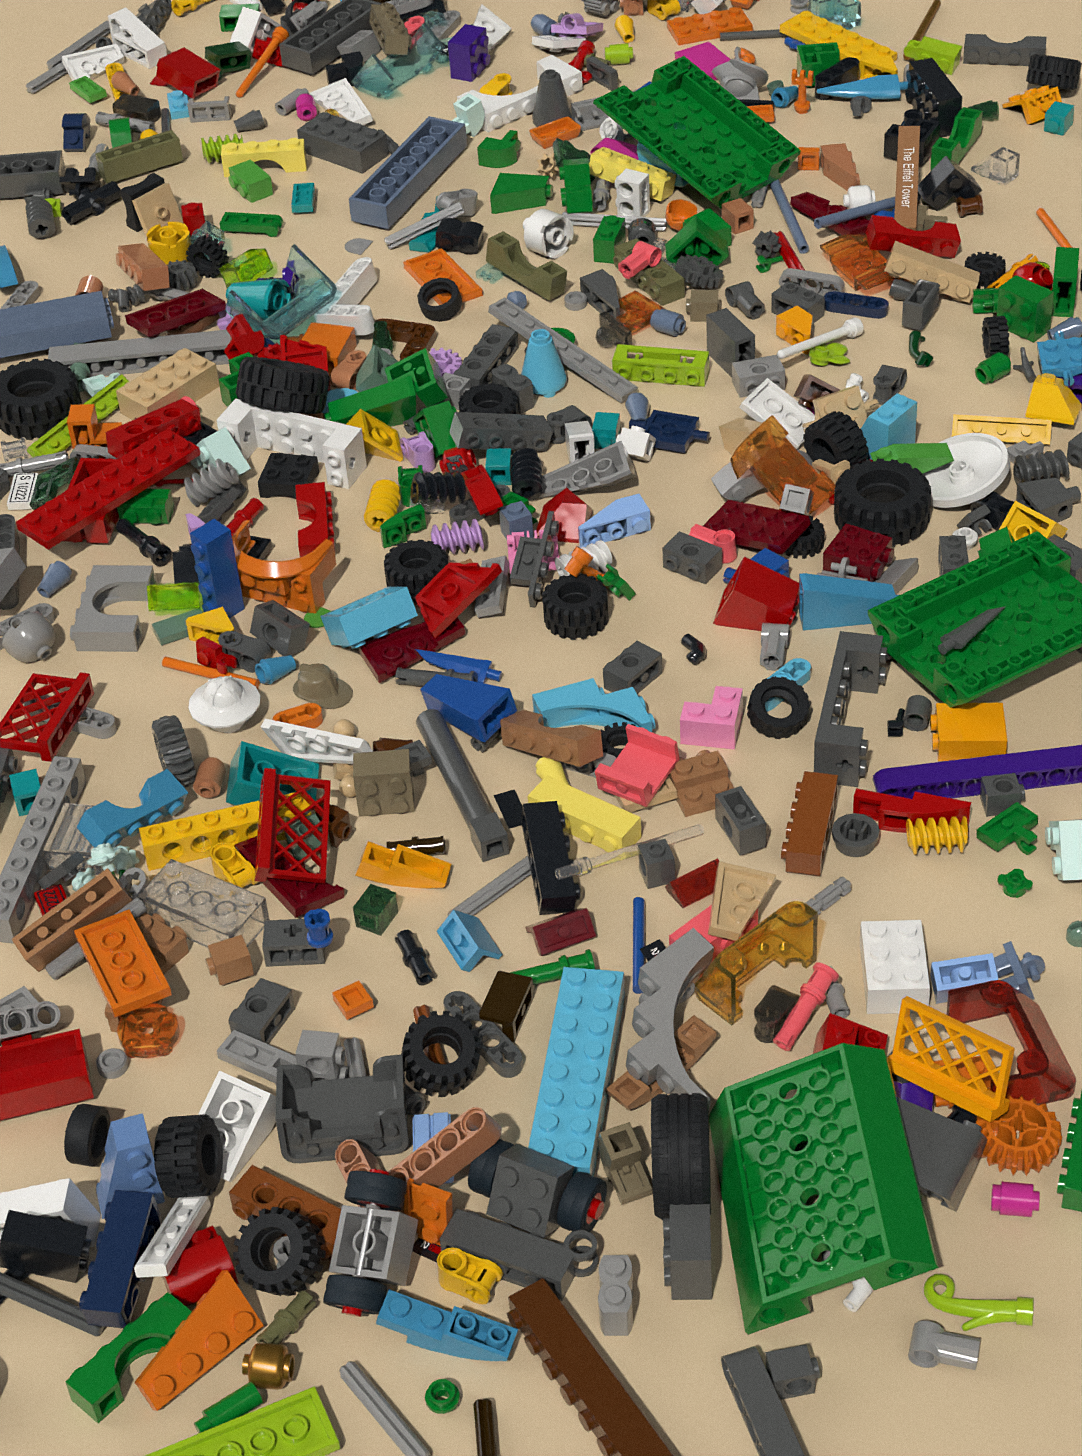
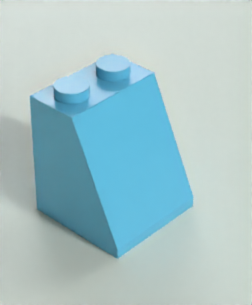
(891, 424)

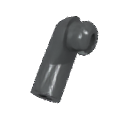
(121, 297)

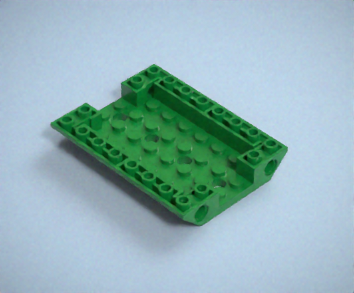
(701, 132)
(1026, 578)
(853, 1160)

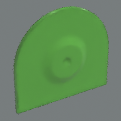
(315, 619)

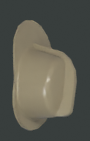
(320, 686)

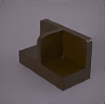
(508, 1002)

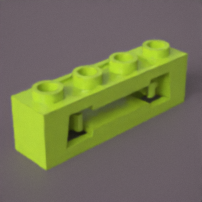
(661, 365)

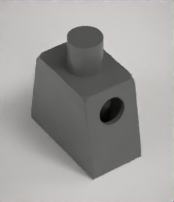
(1048, 497)

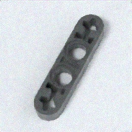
(486, 1031)

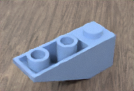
(617, 520)

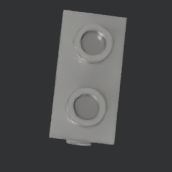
(308, 14)

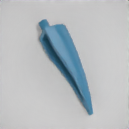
(876, 88)

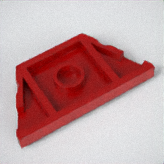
(304, 353)
(453, 592)

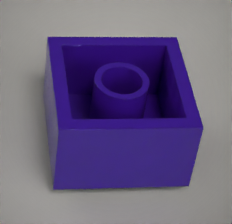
(468, 52)

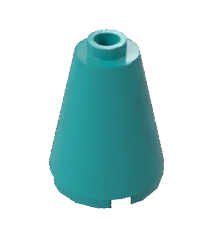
(262, 296)

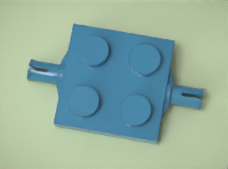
(1061, 357)

